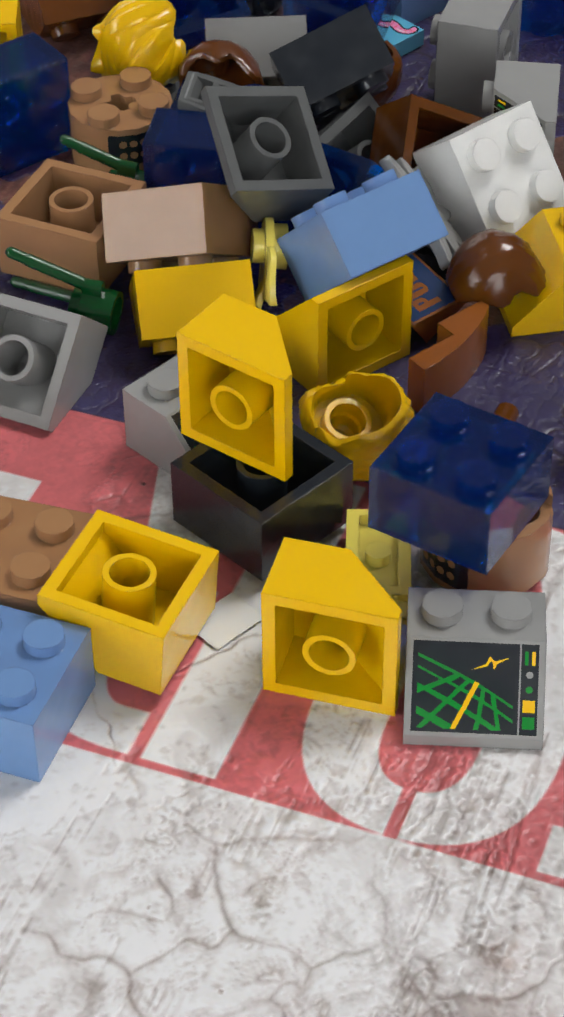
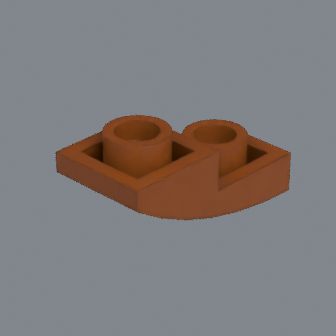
(452, 359)

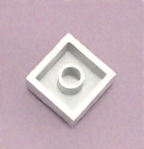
(494, 172)

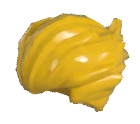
(139, 36)
(356, 416)

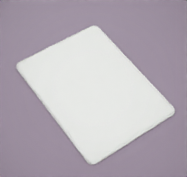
(229, 620)

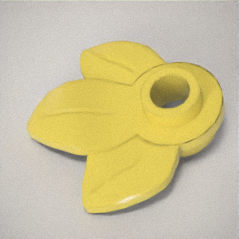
(267, 252)

